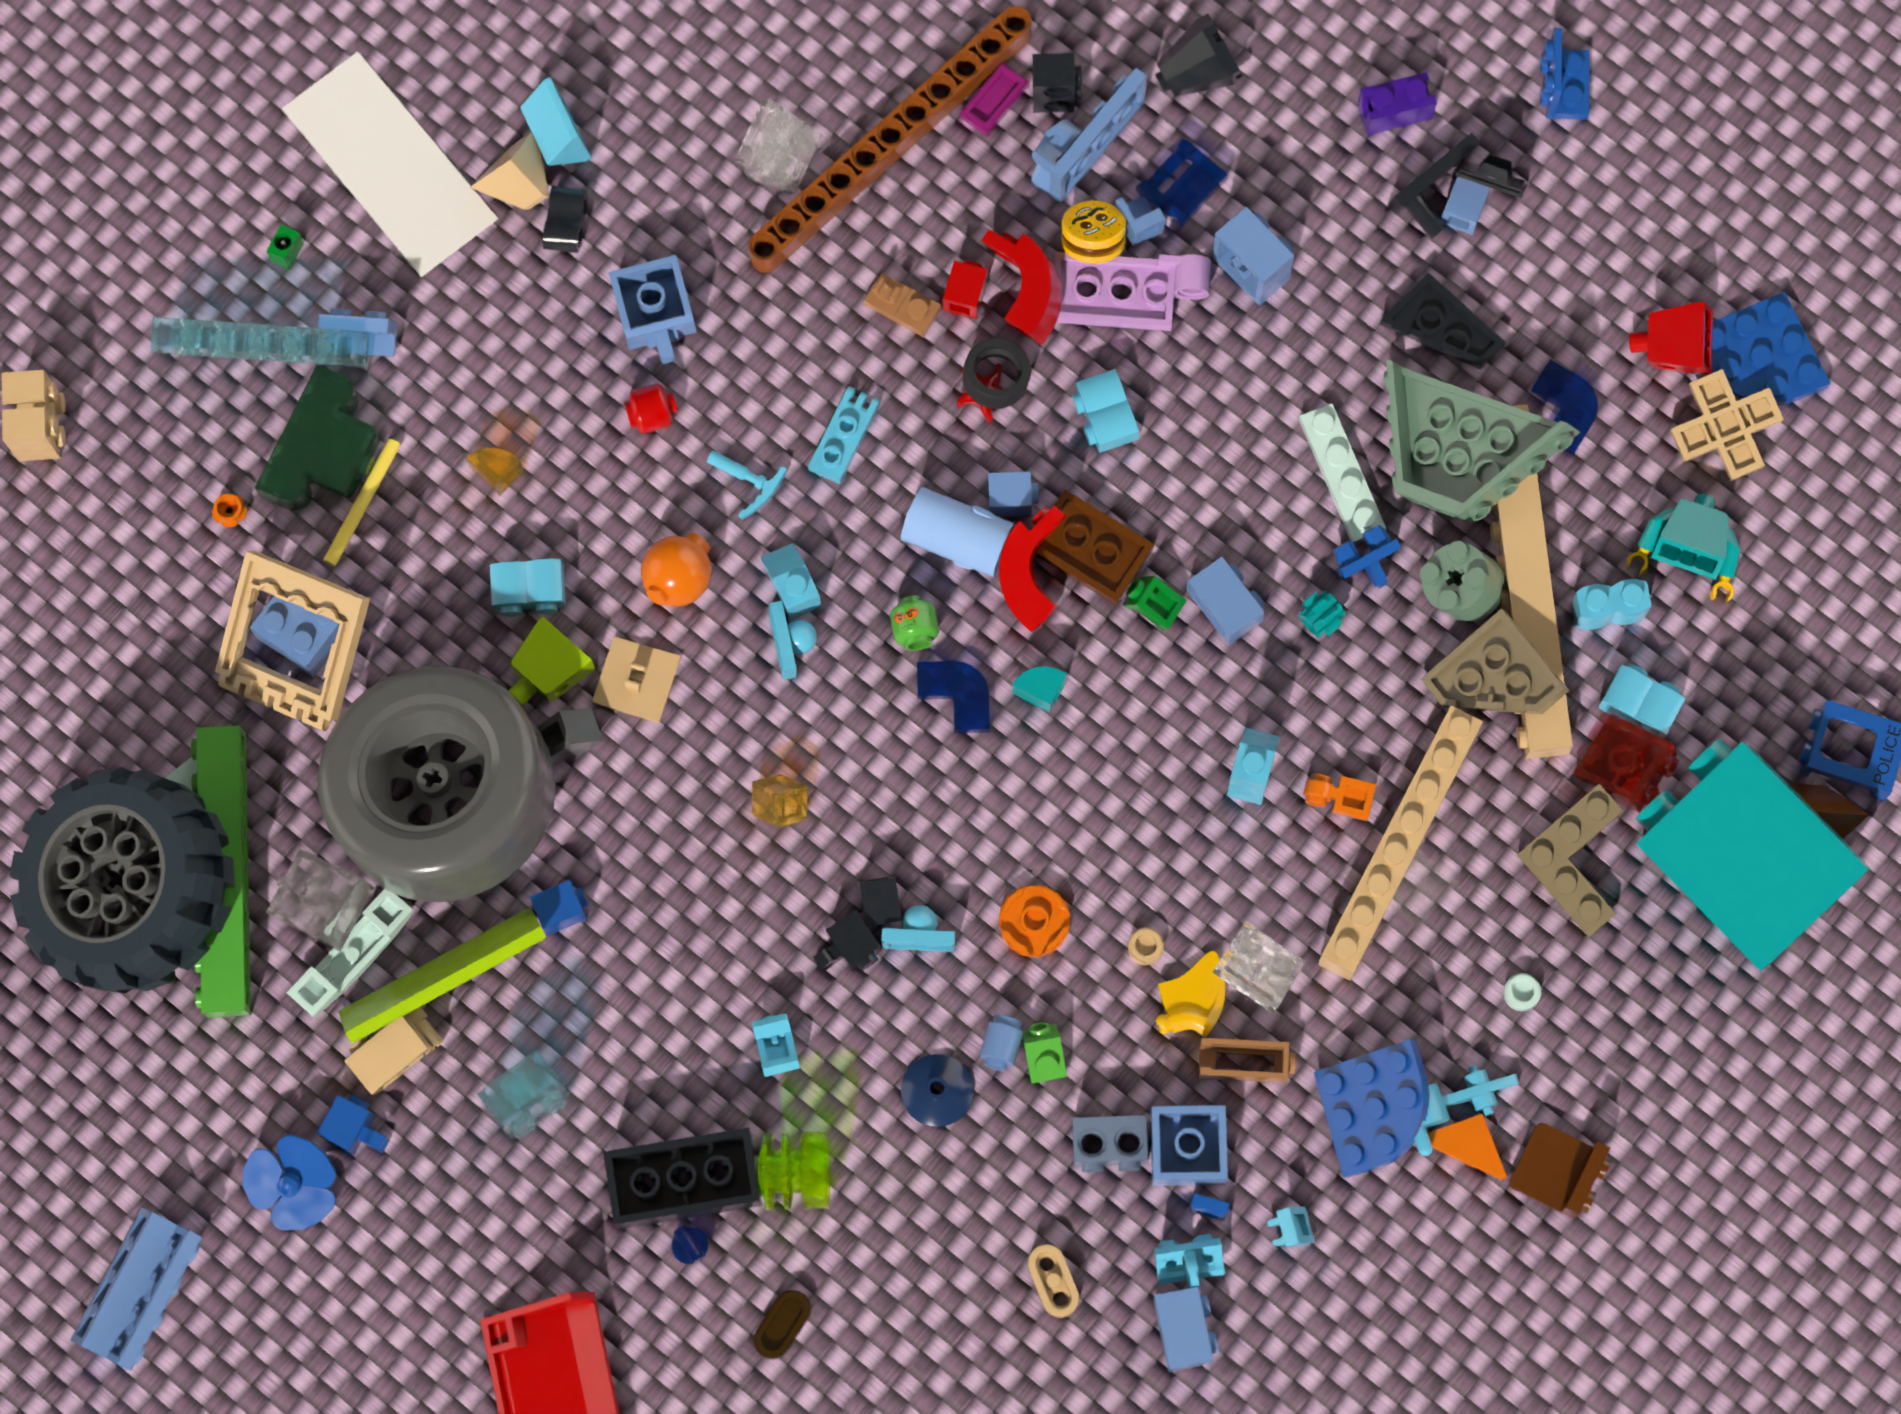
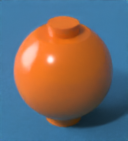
(676, 570)

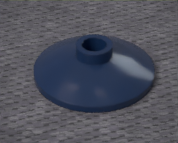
(942, 1108)

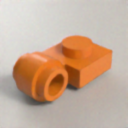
(1351, 797)

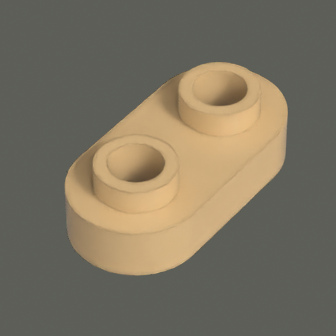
(1053, 1281)

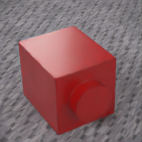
(965, 289)

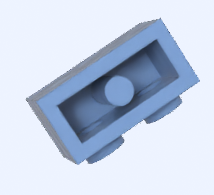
(1226, 600)
(1184, 1329)

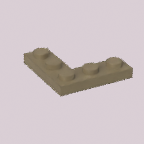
(1551, 852)

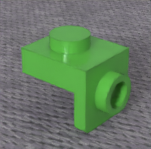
(1044, 1052)

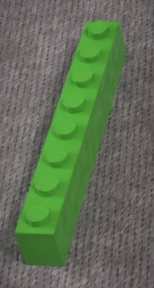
(223, 786)

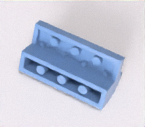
(137, 1289)

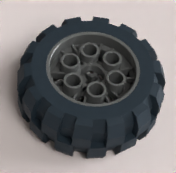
(78, 843)

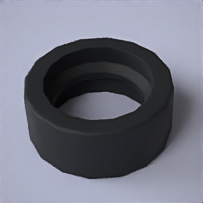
(996, 348)

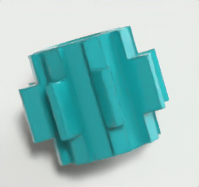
(1321, 614)

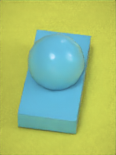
(794, 638)
(918, 933)

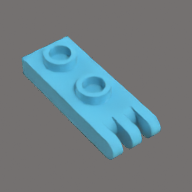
(843, 436)

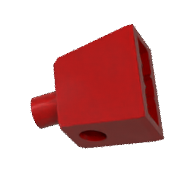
(1678, 339)

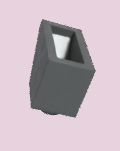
(570, 734)

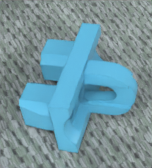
(1201, 1257)

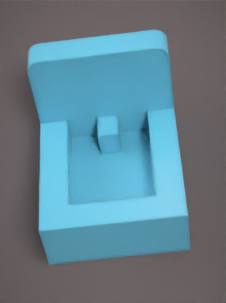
(775, 1044)

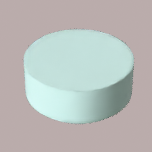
(1522, 992)

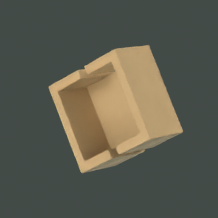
(33, 427)

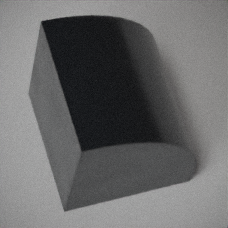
(880, 900)

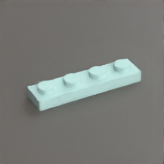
(1341, 472)

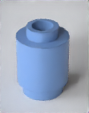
(1001, 1042)

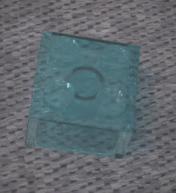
(524, 1095)

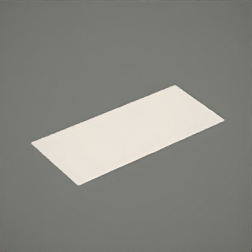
(389, 164)

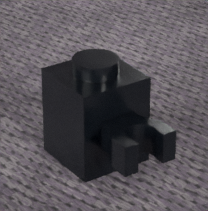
(850, 942)

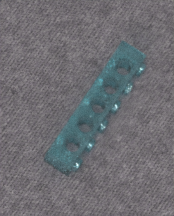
(259, 342)

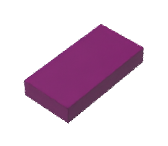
(994, 99)

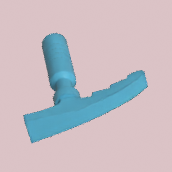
(742, 472)

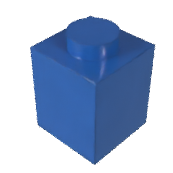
(559, 907)

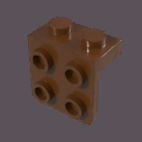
(1560, 1170)

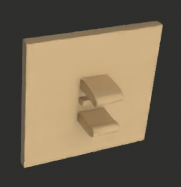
(636, 679)

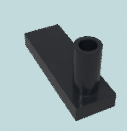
(1412, 198)

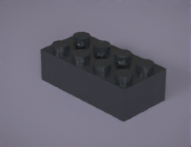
(663, 1165)

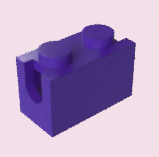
(1396, 104)

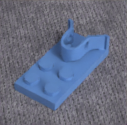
(1073, 151)

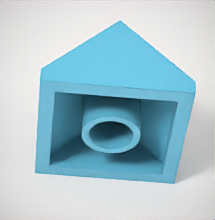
(554, 126)

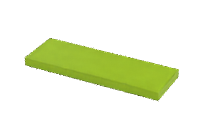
(441, 975)

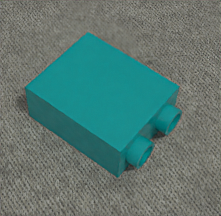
(1749, 851)

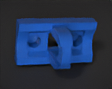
(1380, 547)

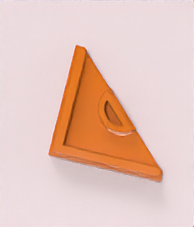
(1469, 1144)

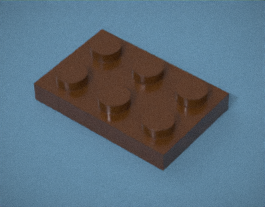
(1094, 549)

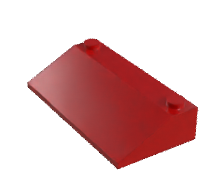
(550, 1358)

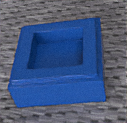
(1209, 1207)

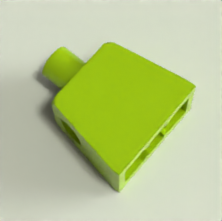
(547, 664)

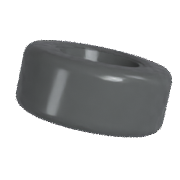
(420, 714)

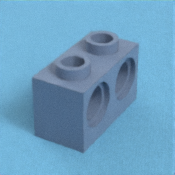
(1109, 1132)

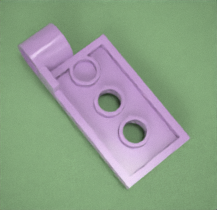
(1152, 285)

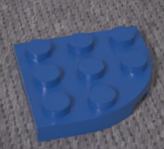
(1767, 349)
(1374, 1106)

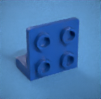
(1565, 81)

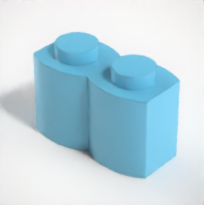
(1106, 411)
(527, 586)
(1620, 604)
(1642, 701)

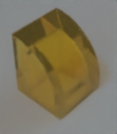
(495, 467)

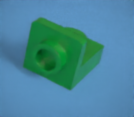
(1154, 601)

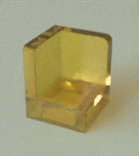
(779, 800)

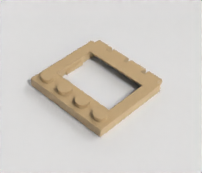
(274, 688)

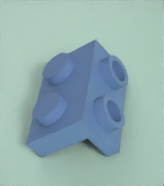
(381, 330)

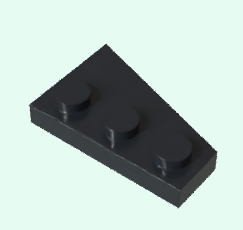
(1443, 323)

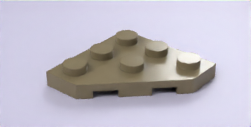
(1496, 672)

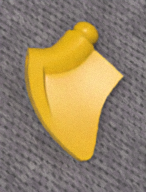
(1193, 999)

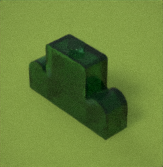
(320, 445)

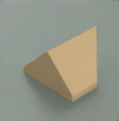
(516, 175)

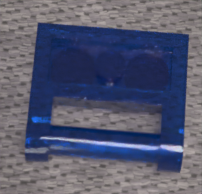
(1190, 189)

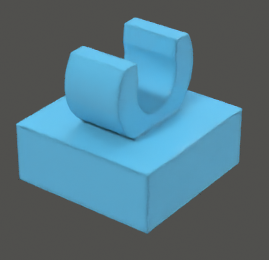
(1294, 1227)

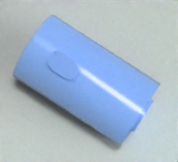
(956, 531)

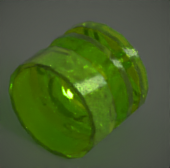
(795, 1170)

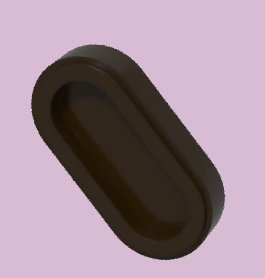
(782, 1324)

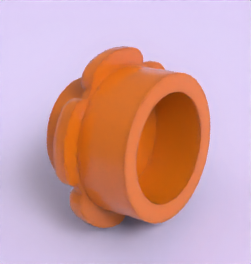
(227, 501)

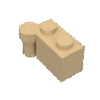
(392, 1050)

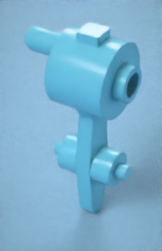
(1478, 1090)

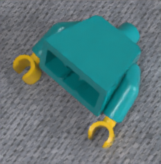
(1693, 539)

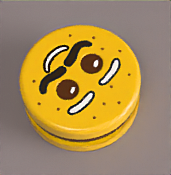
(1093, 232)

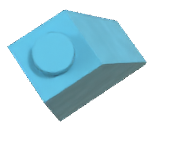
(1252, 766)

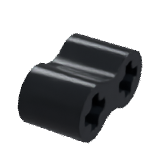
(565, 219)

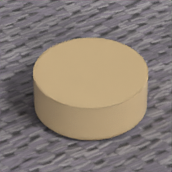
(1145, 946)

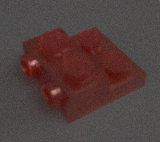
(1627, 763)

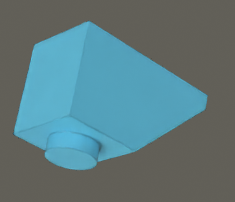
(791, 581)

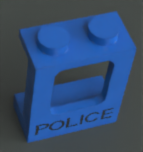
(1884, 759)

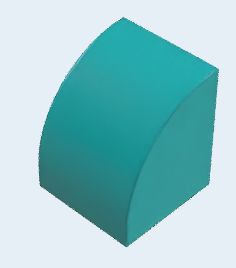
(1040, 686)

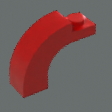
(1041, 290)
(1016, 569)

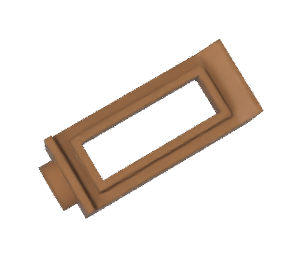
(1283, 1060)

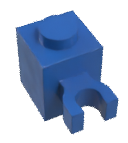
(350, 1124)

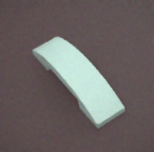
(365, 943)

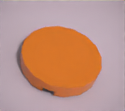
(1034, 921)

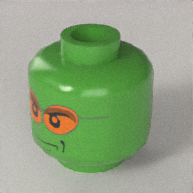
(914, 623)

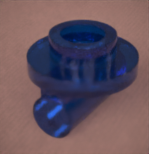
(689, 1245)

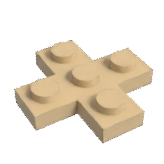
(1726, 425)

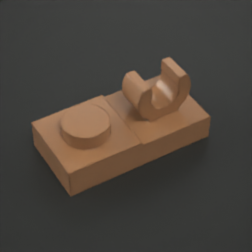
(902, 305)

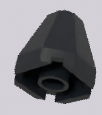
(1198, 61)

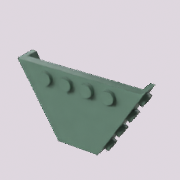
(1462, 447)

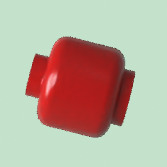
(650, 408)

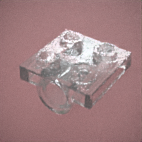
(777, 148)
(1259, 967)

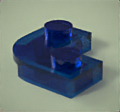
(1572, 396)
(962, 684)

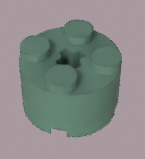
(1462, 582)

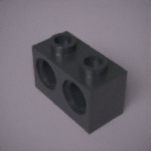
(1055, 82)

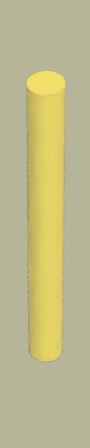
(362, 502)

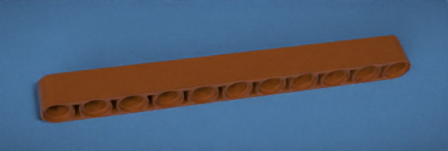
(885, 153)

